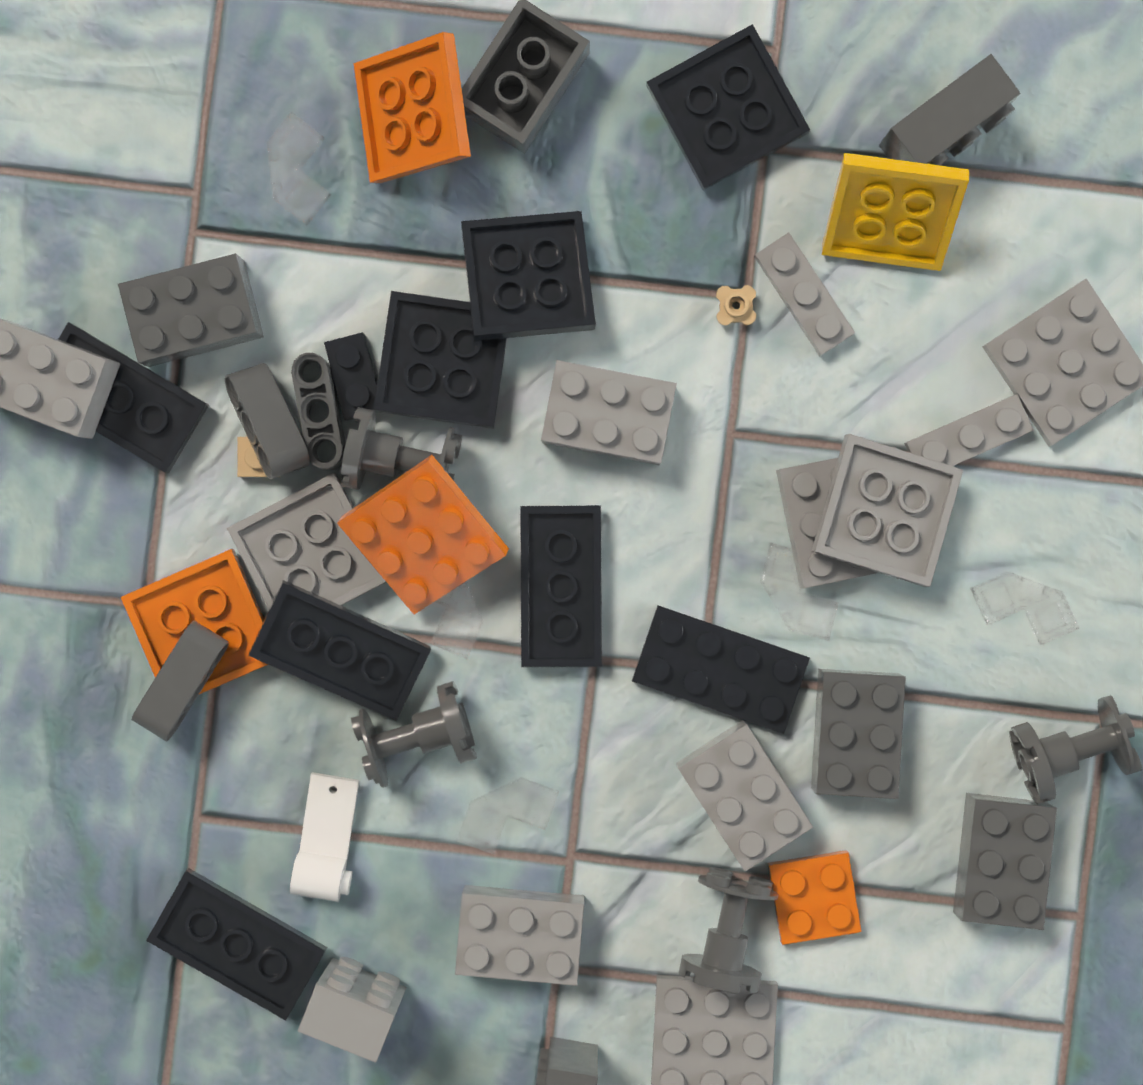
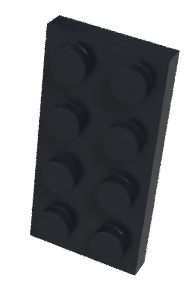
(142, 408)
(561, 586)
(339, 650)
(720, 669)
(236, 944)

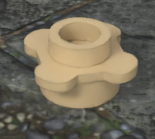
(730, 315)

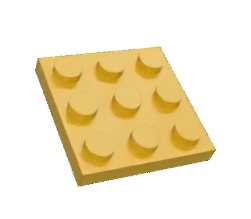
(894, 211)

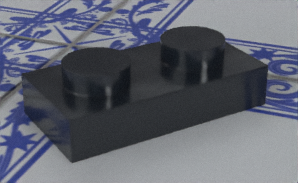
(352, 373)

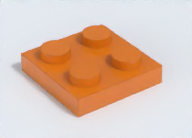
(814, 897)

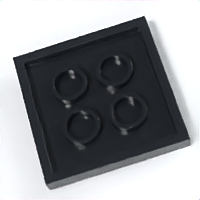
(727, 107)
(528, 275)
(435, 365)

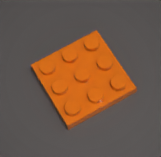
(412, 108)
(423, 535)
(210, 594)

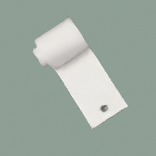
(325, 839)

